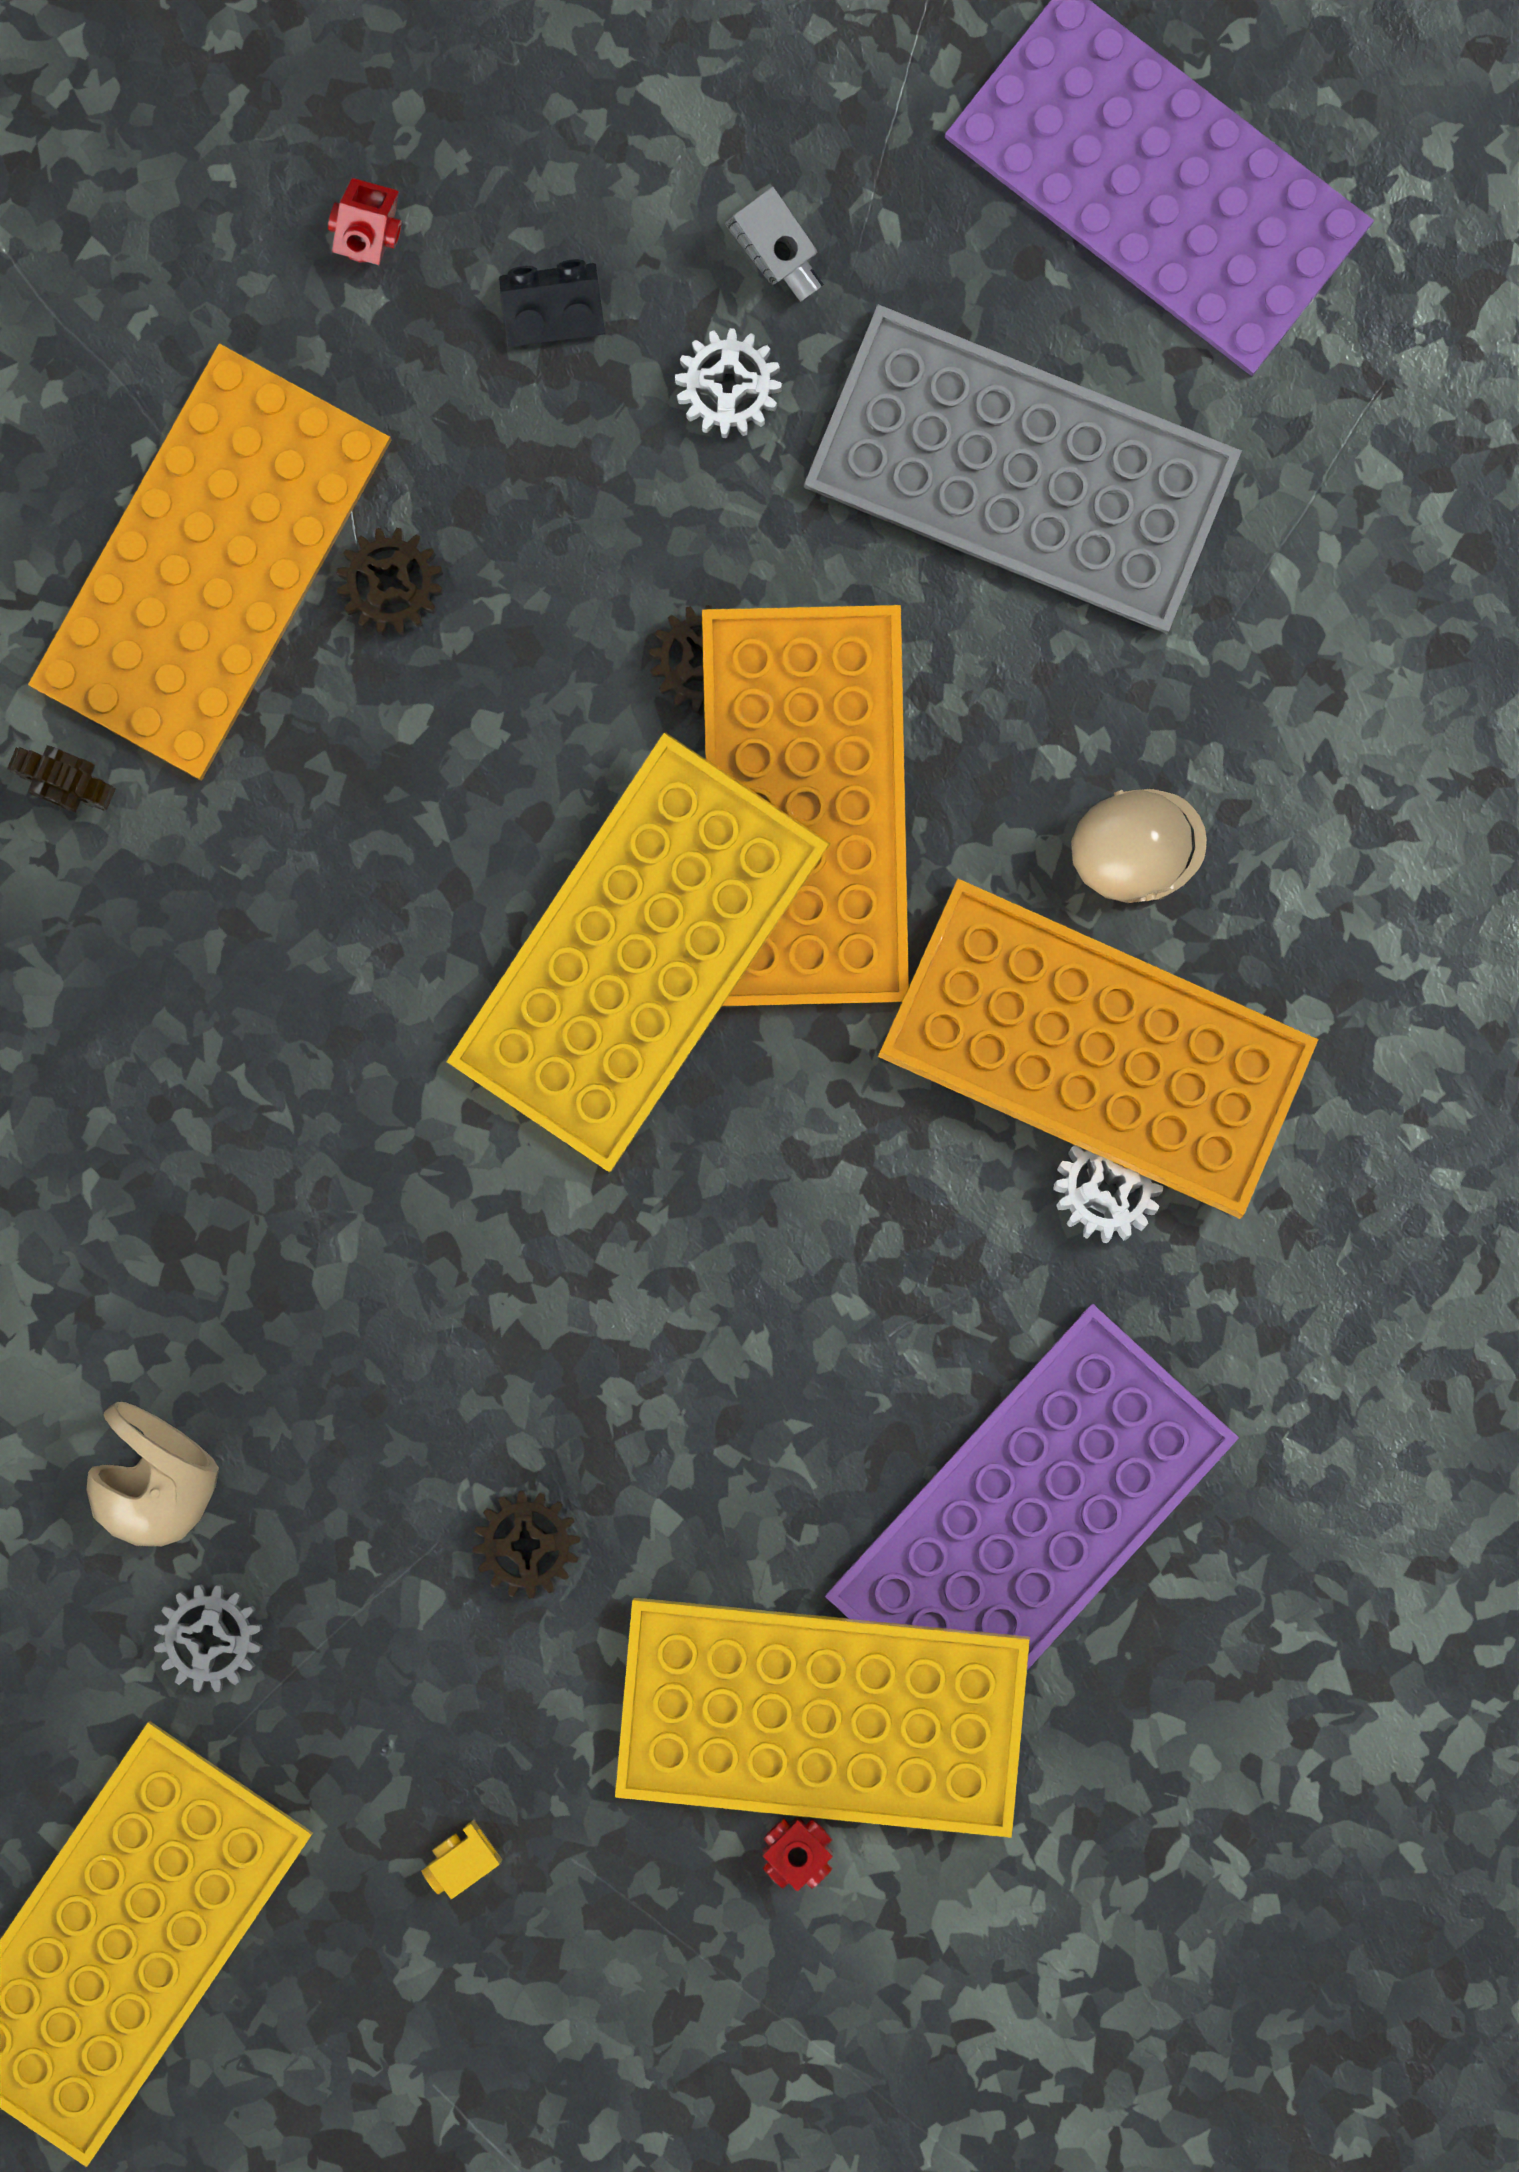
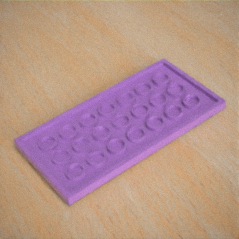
(1159, 179)
(1042, 1496)

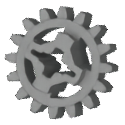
(204, 1660)

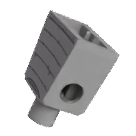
(770, 221)

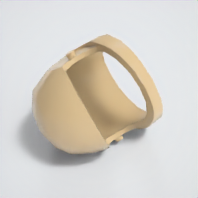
(1138, 845)
(159, 1495)

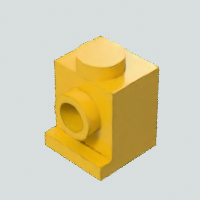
(461, 1861)

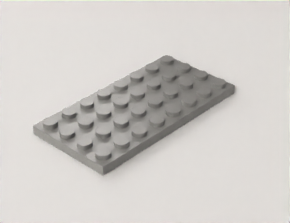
(1022, 469)

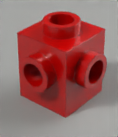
(365, 222)
(787, 1836)

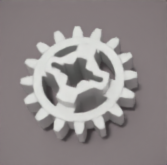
(704, 382)
(1114, 1208)

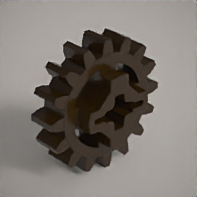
(401, 562)
(684, 671)
(61, 778)
(548, 1542)

